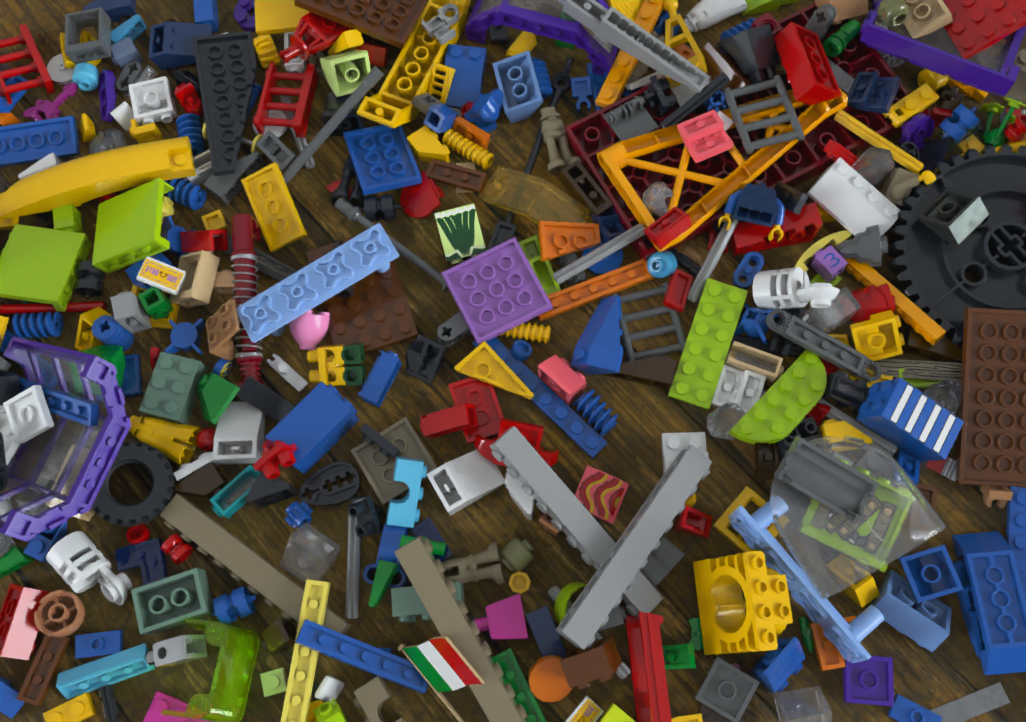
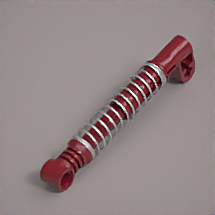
(244, 234)

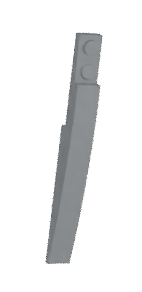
(635, 41)

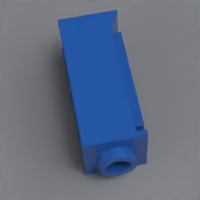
(380, 378)

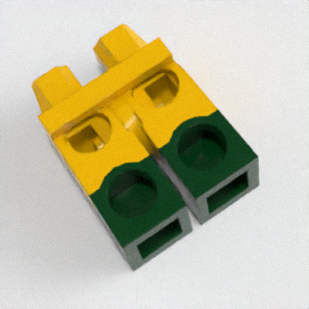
(331, 367)

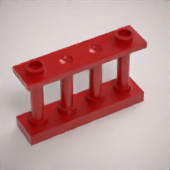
(36, 66)
(302, 107)

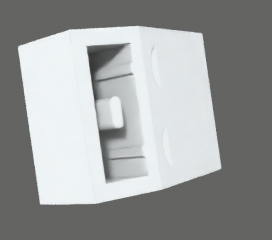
(239, 435)
(465, 480)

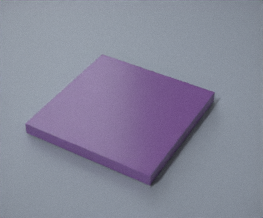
(497, 290)

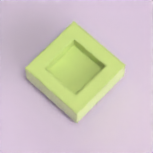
(274, 682)

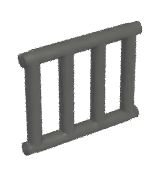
(783, 98)
(628, 337)

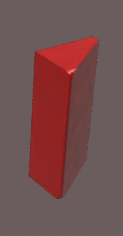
(668, 227)

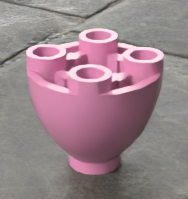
(310, 329)

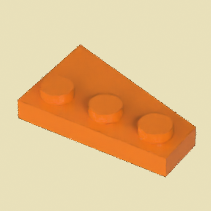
(566, 238)

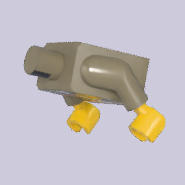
(900, 183)

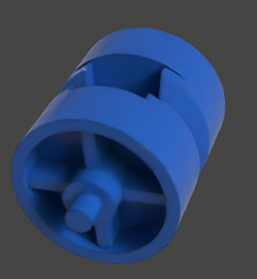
(959, 123)
(231, 606)

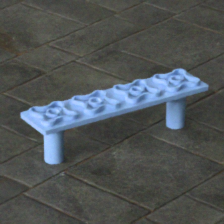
(317, 283)
(836, 629)

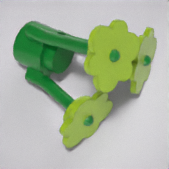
(996, 136)

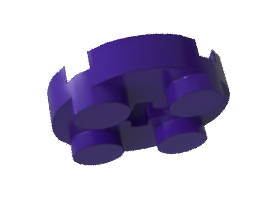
(242, 15)
(917, 130)

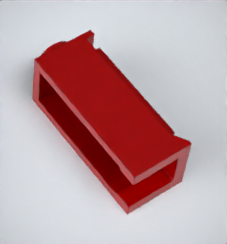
(204, 240)
(448, 420)

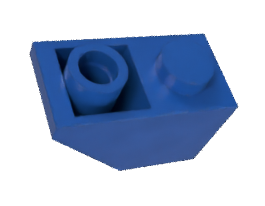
(44, 541)

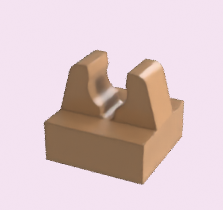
(1000, 493)

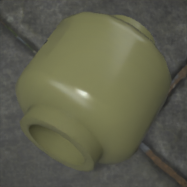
(892, 12)
(517, 554)

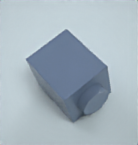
(124, 52)

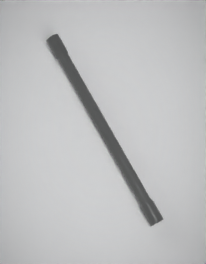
(368, 83)

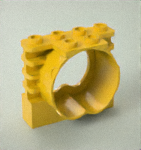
(723, 608)

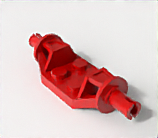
(319, 35)

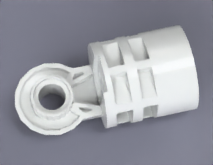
(790, 289)
(85, 566)

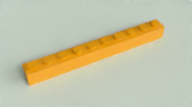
(904, 307)

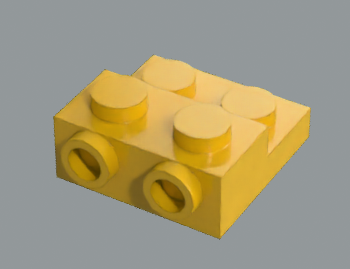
(878, 336)

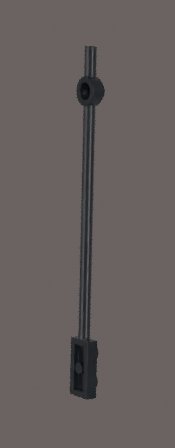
(506, 230)

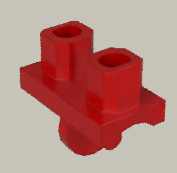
(189, 98)
(273, 455)

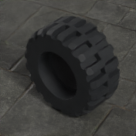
(154, 503)

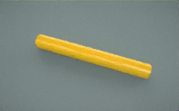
(878, 141)

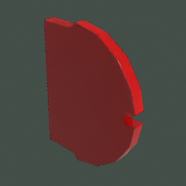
(421, 198)
(872, 301)

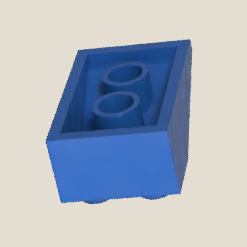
(469, 74)
(779, 664)

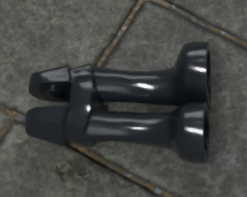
(356, 196)

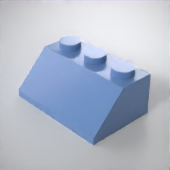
(519, 85)
(923, 622)

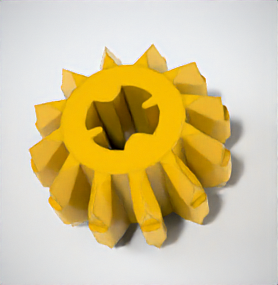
(266, 50)

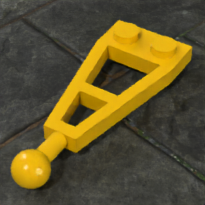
(698, 60)

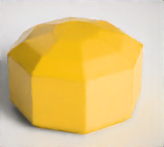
(519, 582)

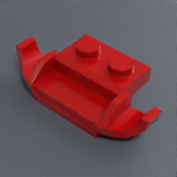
(532, 434)

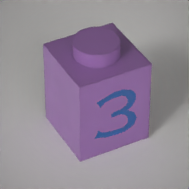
(828, 263)

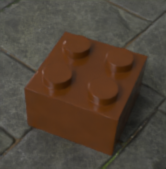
(592, 663)

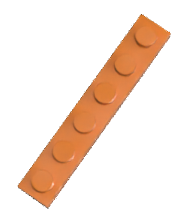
(597, 288)

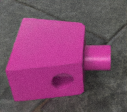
(504, 619)

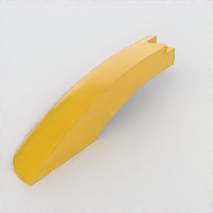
(98, 176)

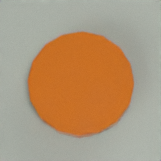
(548, 679)

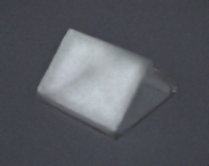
(803, 705)

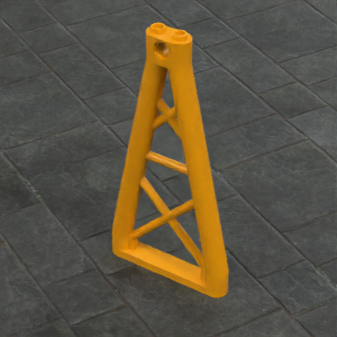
(625, 151)

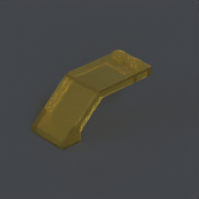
(531, 197)

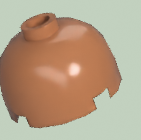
(59, 614)

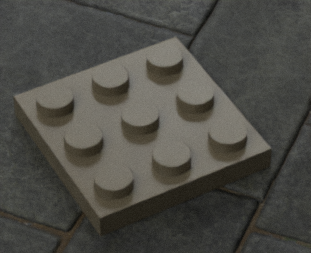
(380, 469)

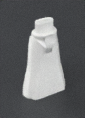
(711, 12)

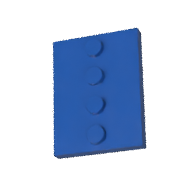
(382, 158)

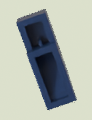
(114, 8)
(609, 225)
(544, 632)

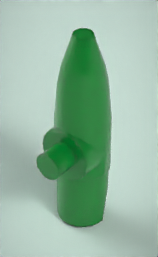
(806, 633)

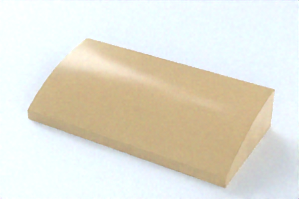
(926, 17)

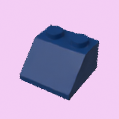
(931, 573)

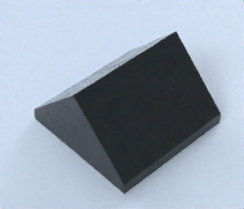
(937, 151)
(269, 491)

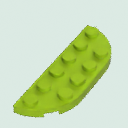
(784, 403)

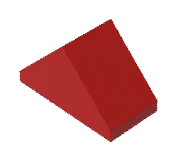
(693, 522)

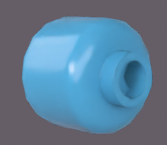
(662, 264)

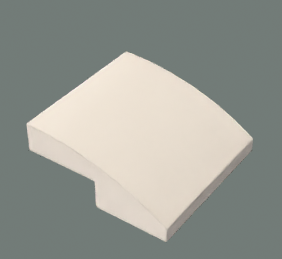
(738, 387)

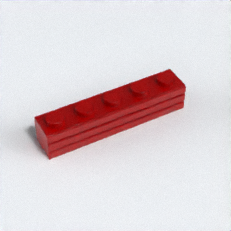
(836, 150)

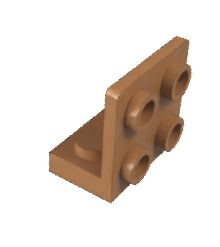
(221, 330)

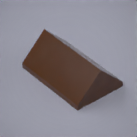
(721, 62)

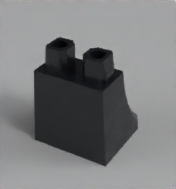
(753, 52)
(350, 122)

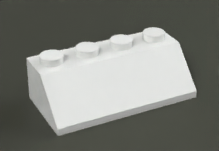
(852, 199)

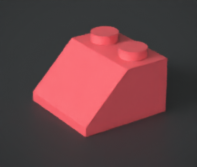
(561, 378)

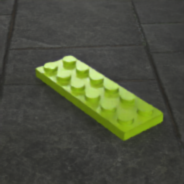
(707, 344)

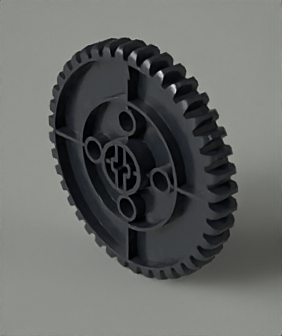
(935, 267)

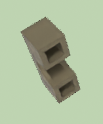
(371, 698)

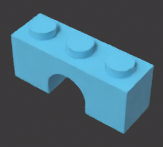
(405, 511)

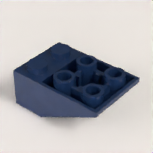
(173, 43)

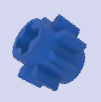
(719, 105)
(298, 514)

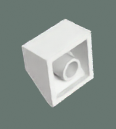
(523, 501)

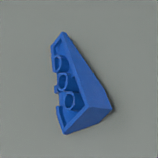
(599, 345)

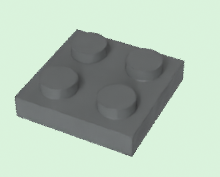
(727, 690)

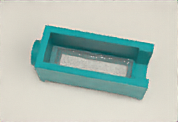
(234, 494)

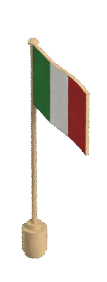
(442, 667)

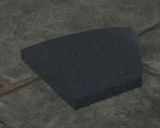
(425, 358)

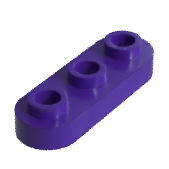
(107, 95)

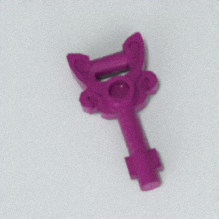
(50, 108)

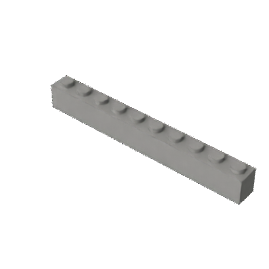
(567, 513)
(633, 548)

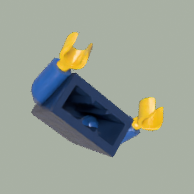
(756, 205)

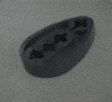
(338, 495)

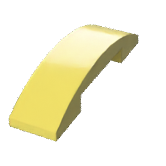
(832, 239)

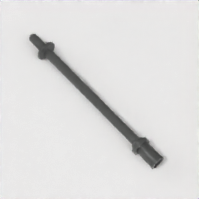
(354, 214)

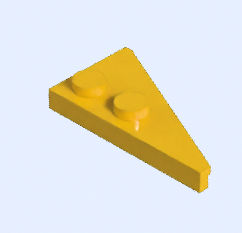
(490, 368)

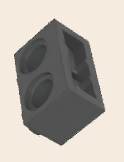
(276, 150)

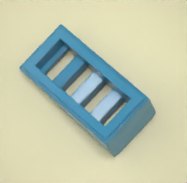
(128, 29)

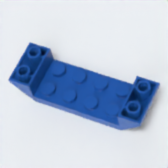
(997, 599)

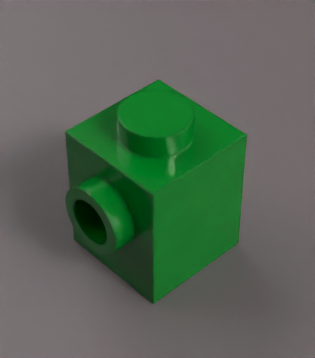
(155, 302)

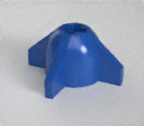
(486, 108)
(172, 234)
(753, 323)
(185, 336)

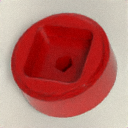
(138, 534)

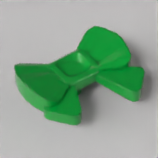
(696, 633)

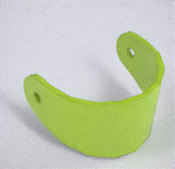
(563, 597)

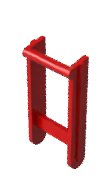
(647, 668)

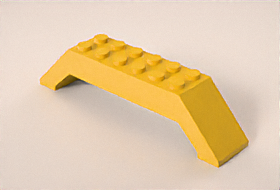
(412, 69)

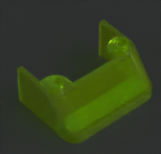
(231, 676)

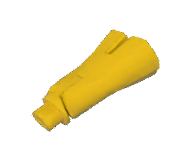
(171, 438)

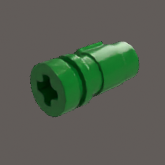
(838, 41)

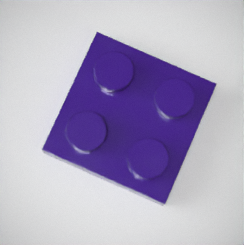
(869, 681)

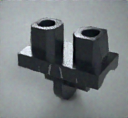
(655, 96)
(366, 514)

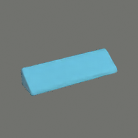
(104, 672)

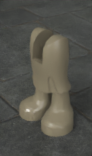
(468, 566)

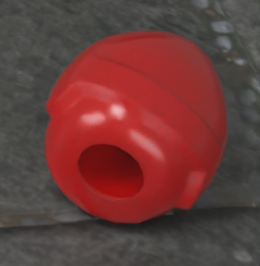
(205, 439)

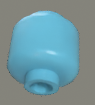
(86, 76)

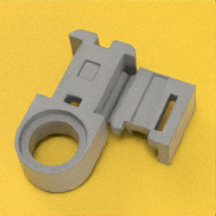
(440, 24)

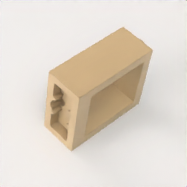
(200, 278)

